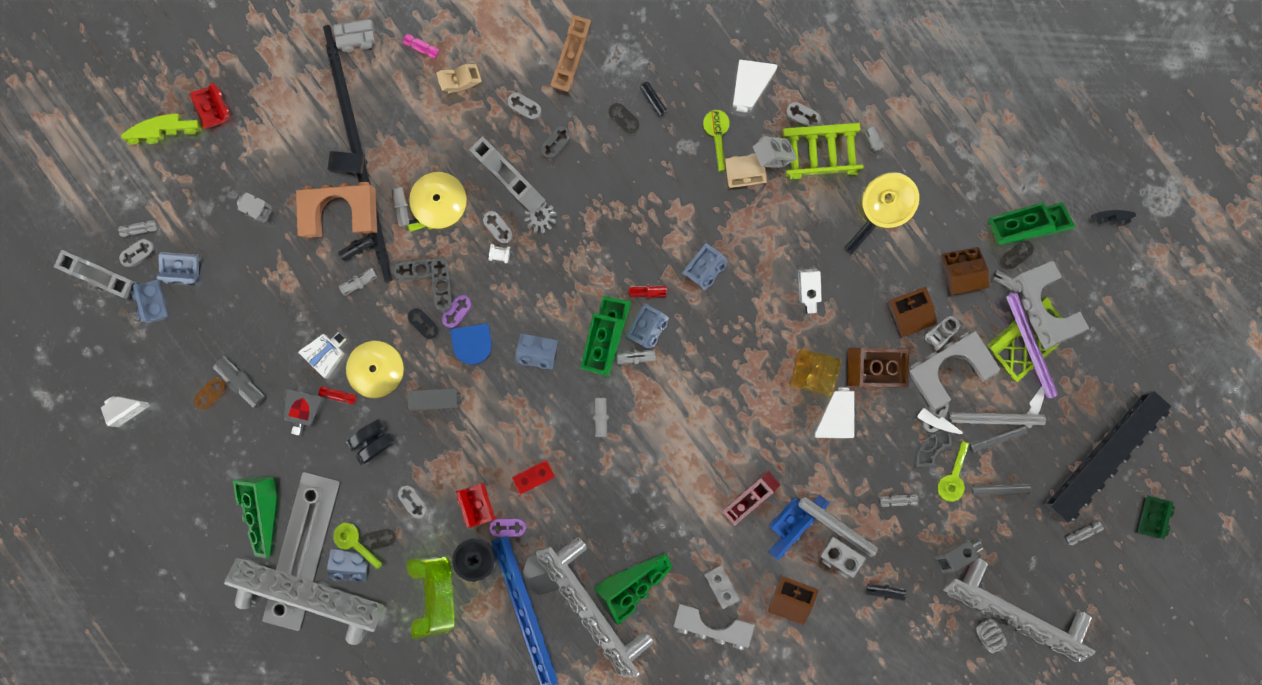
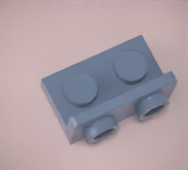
(705, 266)
(149, 301)
(647, 326)

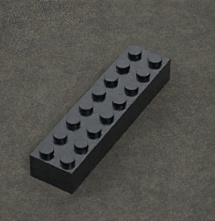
(1107, 456)

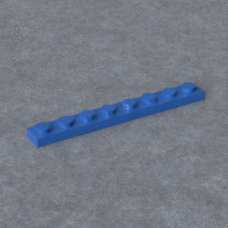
(524, 611)

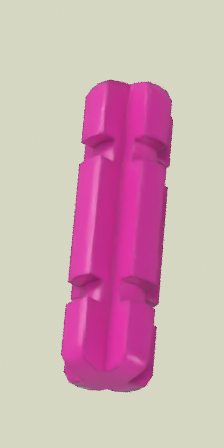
(420, 46)

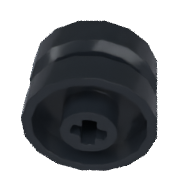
(368, 439)
(463, 562)

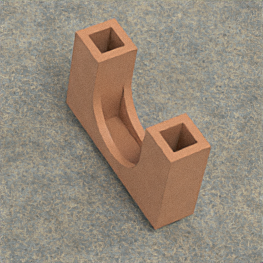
(312, 202)

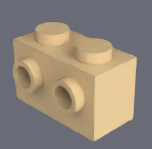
(744, 171)

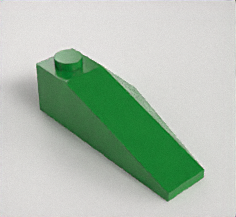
(258, 503)
(624, 590)

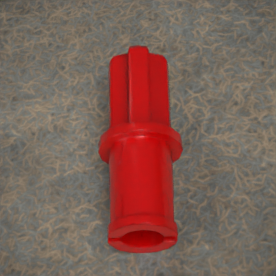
(647, 291)

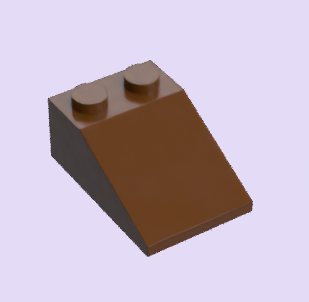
(878, 367)

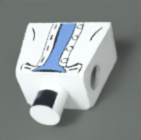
(808, 280)
(324, 353)

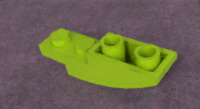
(154, 129)

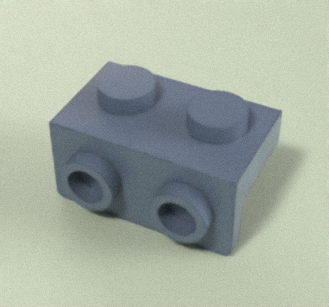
(178, 267)
(536, 351)
(347, 566)

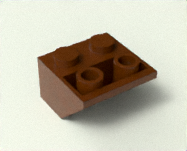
(965, 270)
(913, 311)
(793, 600)

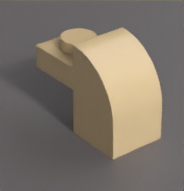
(459, 78)

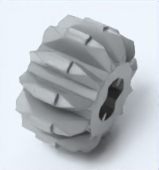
(544, 223)
(991, 636)

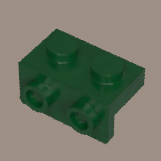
(1156, 517)

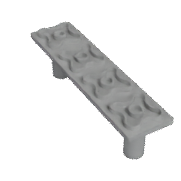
(303, 542)
(303, 594)
(592, 619)
(1025, 623)

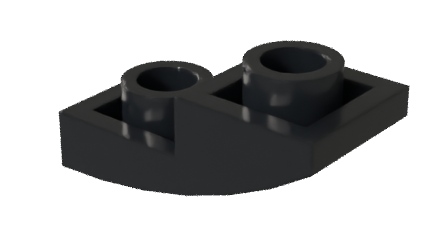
(346, 162)
(1118, 216)

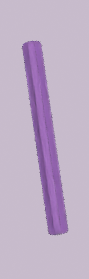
(1032, 345)

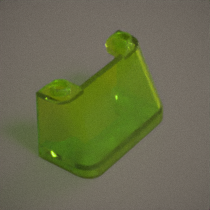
(437, 593)

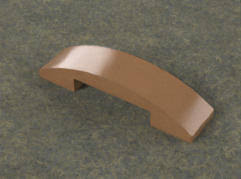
(571, 53)

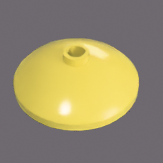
(897, 207)
(442, 212)
(387, 374)

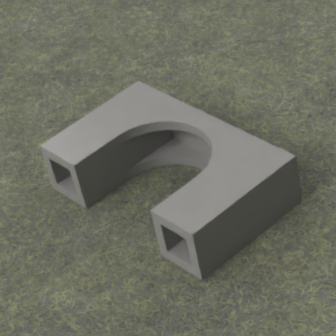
(507, 175)
(1048, 328)
(968, 348)

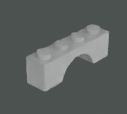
(94, 274)
(737, 632)

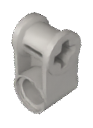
(941, 333)

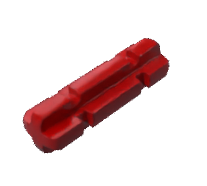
(337, 395)

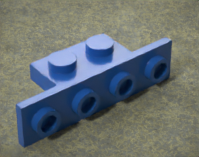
(792, 524)

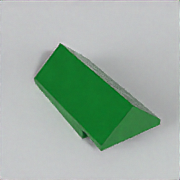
(1030, 223)
(605, 335)

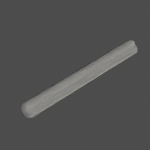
(993, 418)
(838, 526)

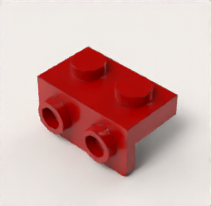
(209, 106)
(475, 505)

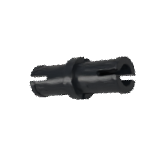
(357, 247)
(886, 592)

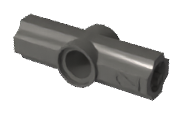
(239, 382)

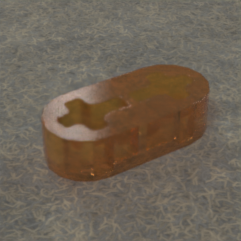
(207, 390)

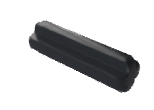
(653, 98)
(861, 235)

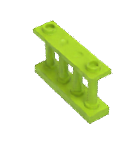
(830, 132)

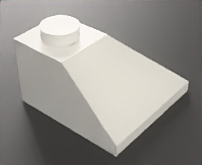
(120, 410)

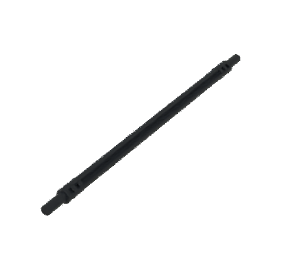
(353, 138)

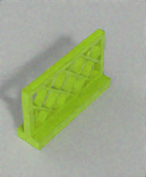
(1008, 336)

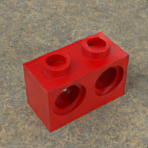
(533, 477)

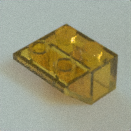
(815, 372)

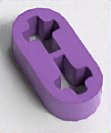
(460, 315)
(507, 532)

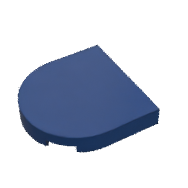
(471, 343)

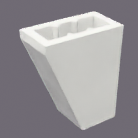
(751, 82)
(838, 416)

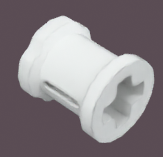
(499, 253)

